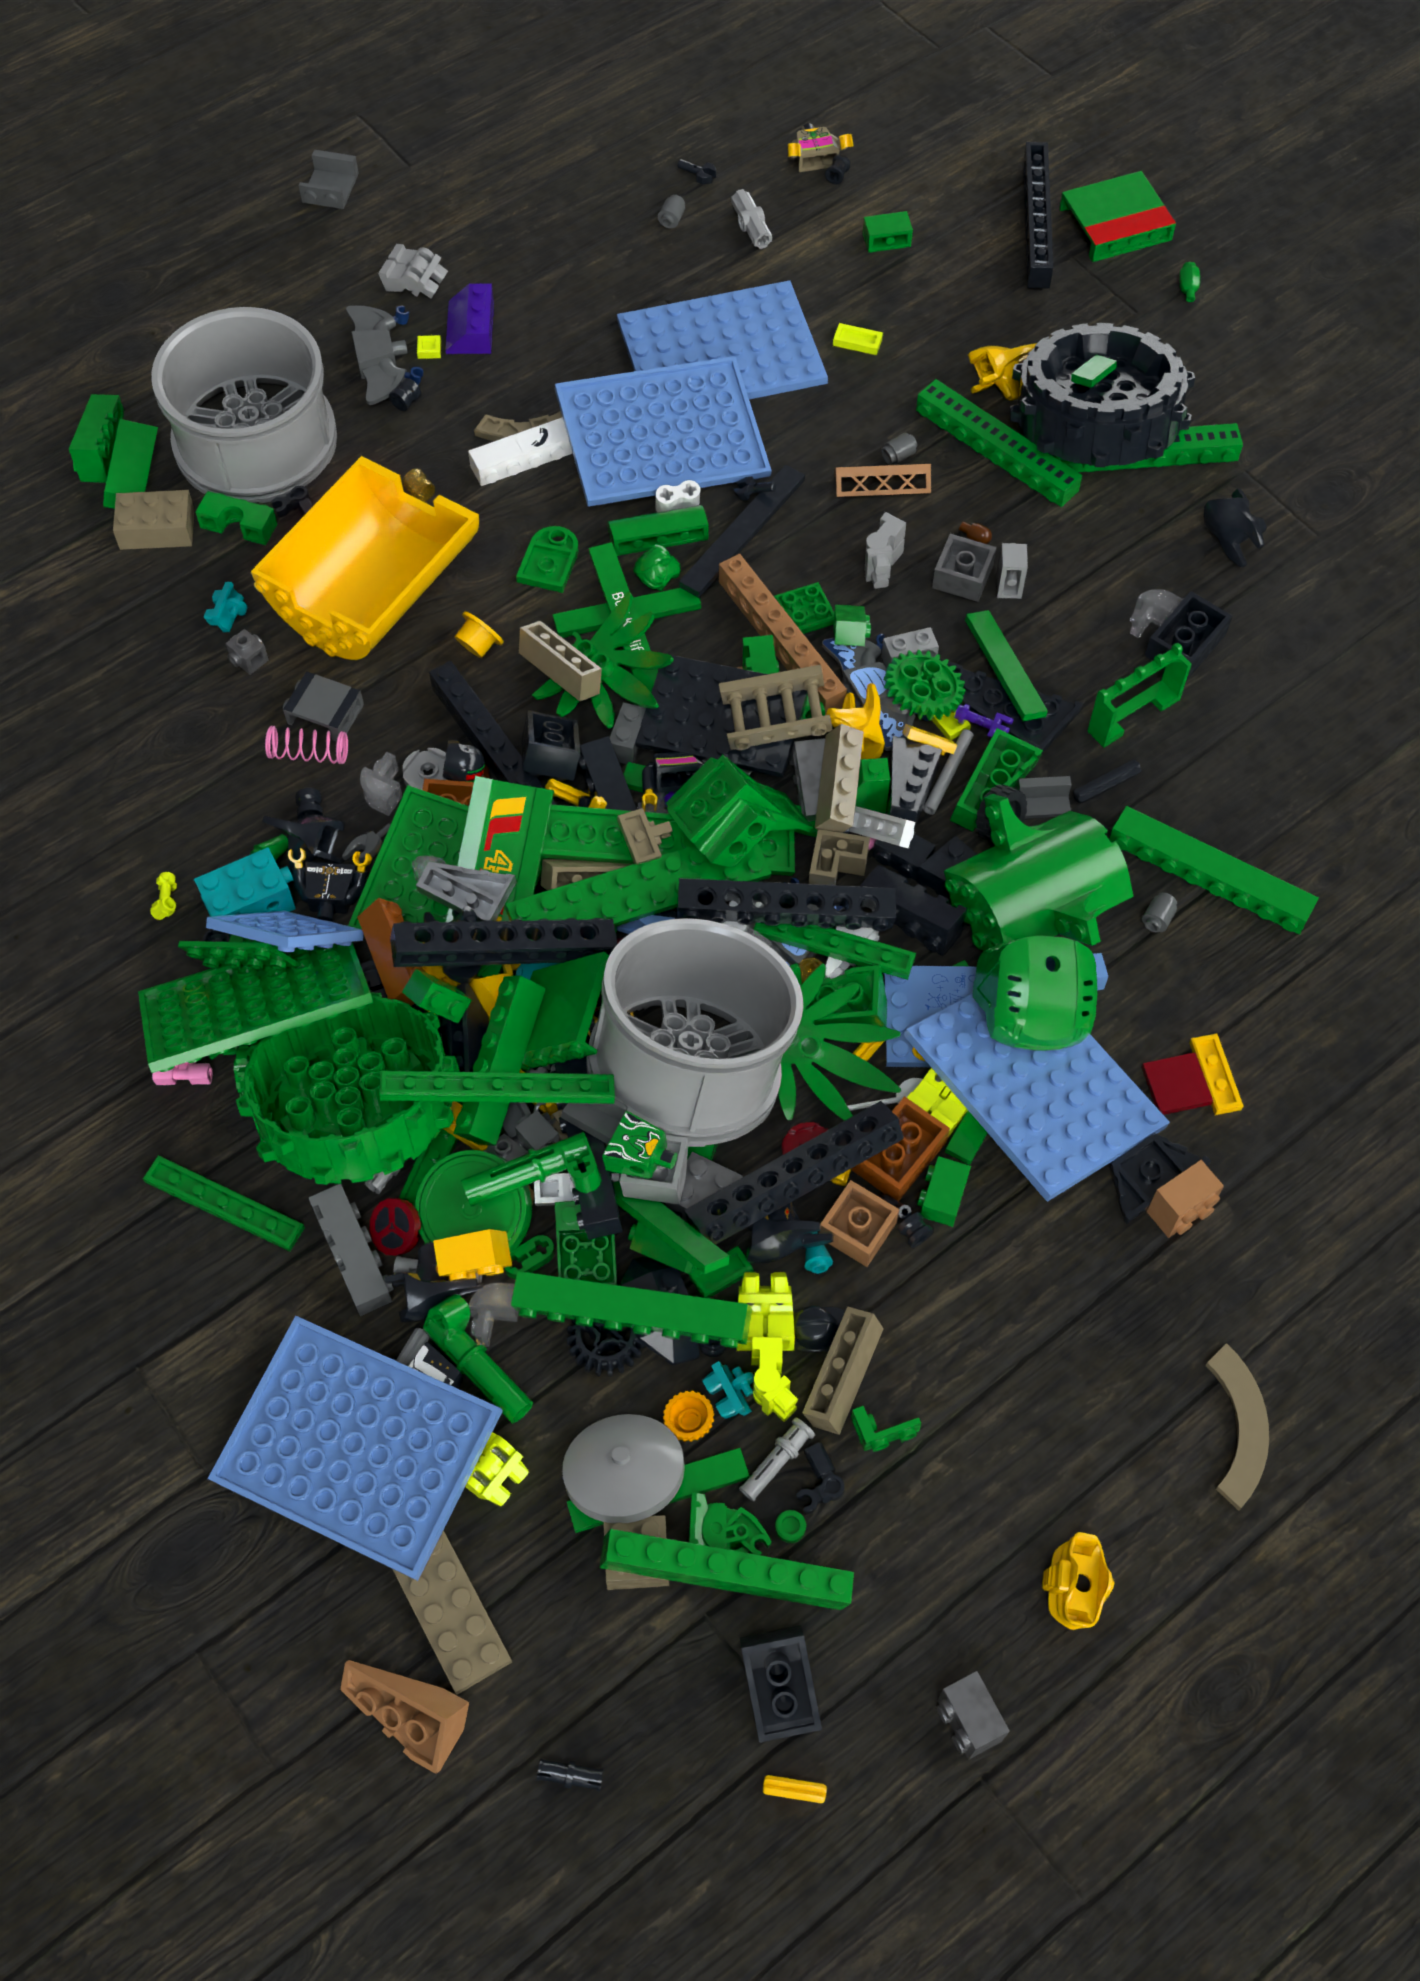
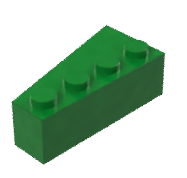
(96, 437)
(759, 654)
(1002, 763)

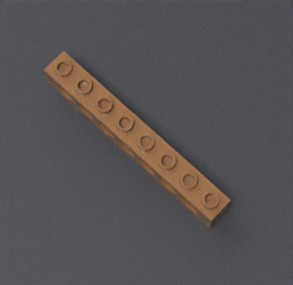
(771, 619)

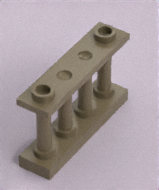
(774, 684)

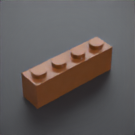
(377, 927)

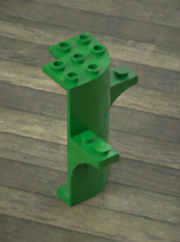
(1039, 878)

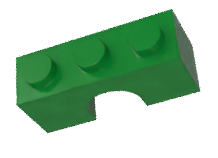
(219, 511)

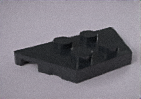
(1147, 1169)

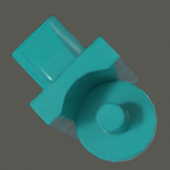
(227, 606)
(721, 1379)

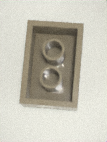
(153, 519)

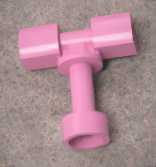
(195, 1073)

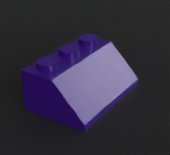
(470, 320)

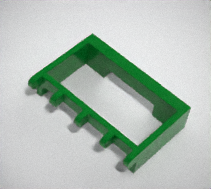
(1168, 691)

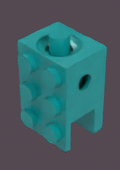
(247, 886)

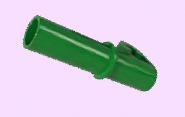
(534, 1167)
(447, 1327)

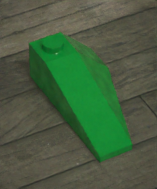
(868, 1004)

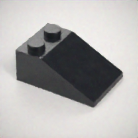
(780, 1683)

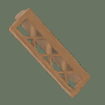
(877, 471)

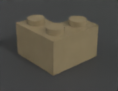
(837, 853)

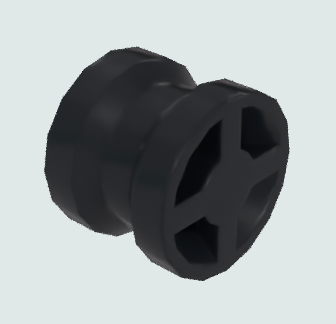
(915, 1229)

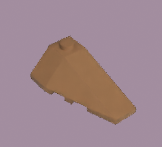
(414, 1712)

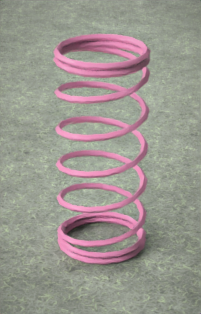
(342, 742)

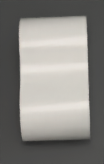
(677, 497)

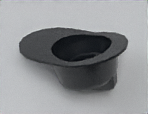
(816, 1328)

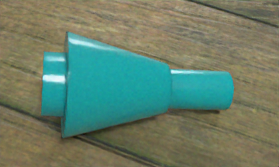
(817, 1259)

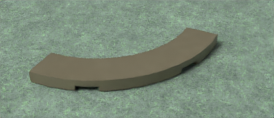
(497, 428)
(1250, 1423)

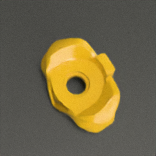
(1065, 1602)

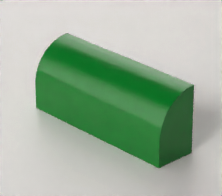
(129, 460)
(659, 528)

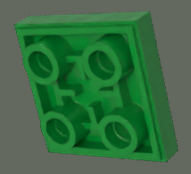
(807, 607)

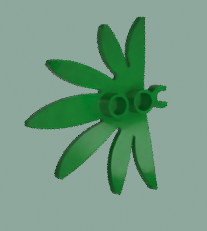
(603, 653)
(810, 1047)

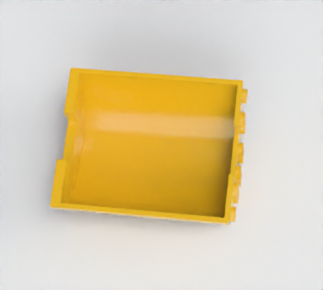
(361, 559)

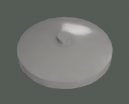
(623, 1468)

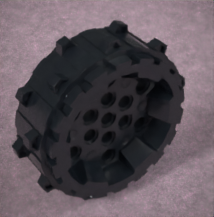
(1120, 418)

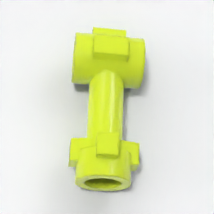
(165, 905)

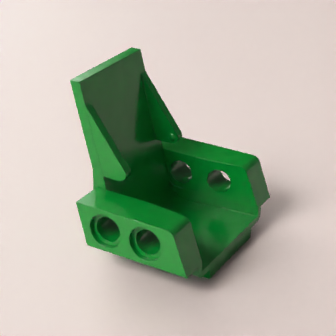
(730, 811)

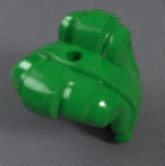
(657, 567)

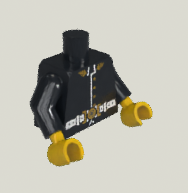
(329, 886)

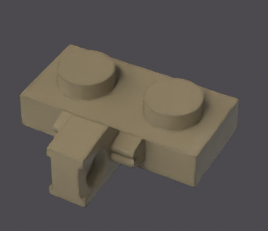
(642, 836)

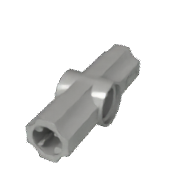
(751, 219)

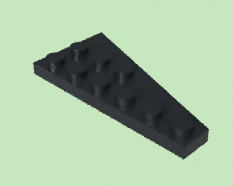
(988, 697)

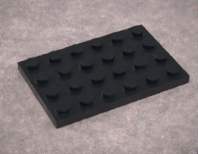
(697, 722)

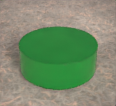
(790, 1526)

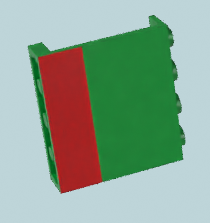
(1119, 215)

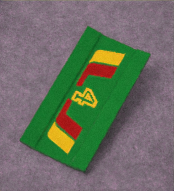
(506, 833)

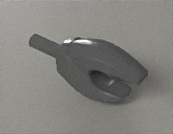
(369, 842)

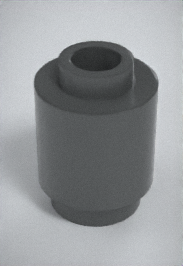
(671, 211)
(899, 448)
(1160, 912)

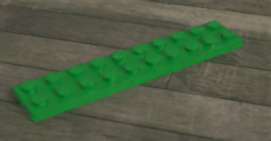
(597, 837)
(634, 889)

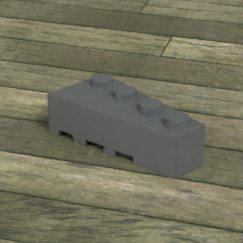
(351, 1250)

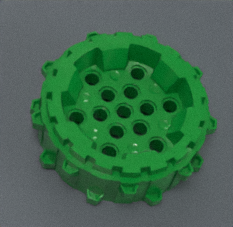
(320, 1092)

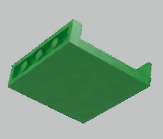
(565, 1010)

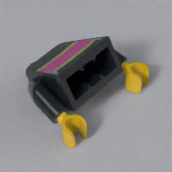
(667, 774)

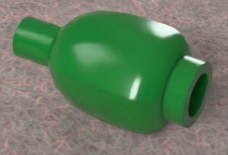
(1189, 280)

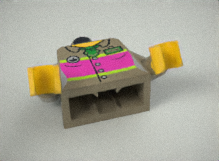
(816, 147)

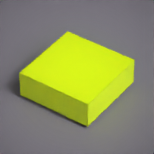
(429, 347)

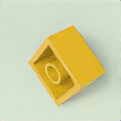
(473, 1253)

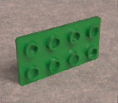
(238, 953)

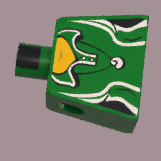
(637, 1148)

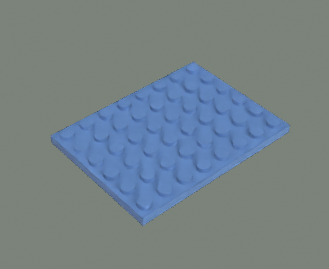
(753, 324)
(661, 429)
(1048, 1109)
(356, 1446)

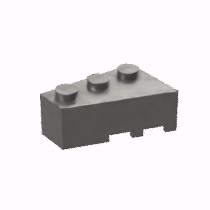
(807, 760)
(464, 887)

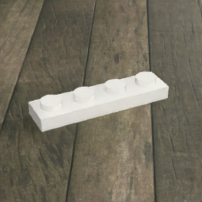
(883, 827)

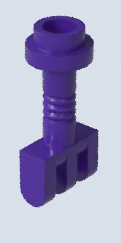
(963, 713)

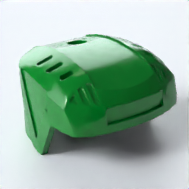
(1052, 1006)

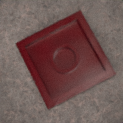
(1177, 1083)

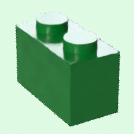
(887, 231)
(851, 625)
(436, 996)
(945, 1191)

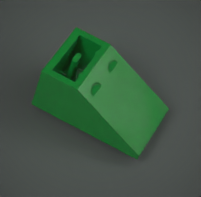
(579, 1257)

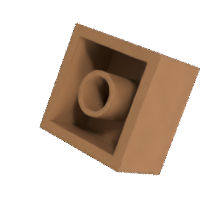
(1185, 1199)
(859, 1223)

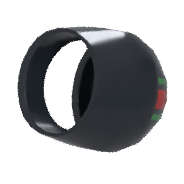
(462, 762)

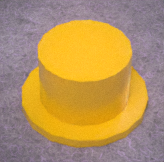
(477, 635)

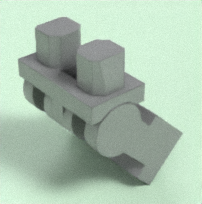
(412, 271)
(884, 549)

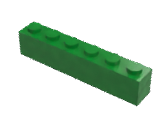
(501, 1052)

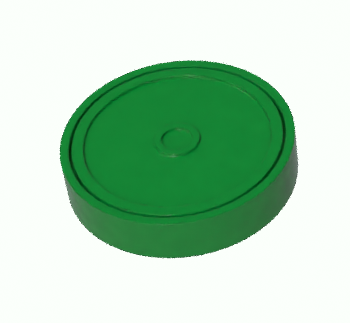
(446, 1209)

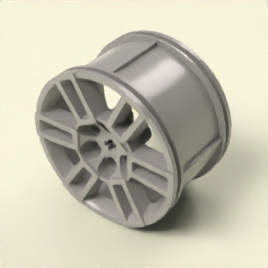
(256, 444)
(686, 1072)

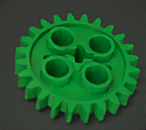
(924, 685)

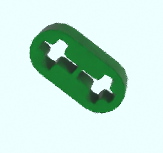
(532, 1261)

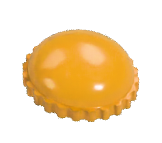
(689, 1415)

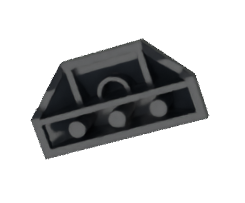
(465, 1037)
(657, 1276)

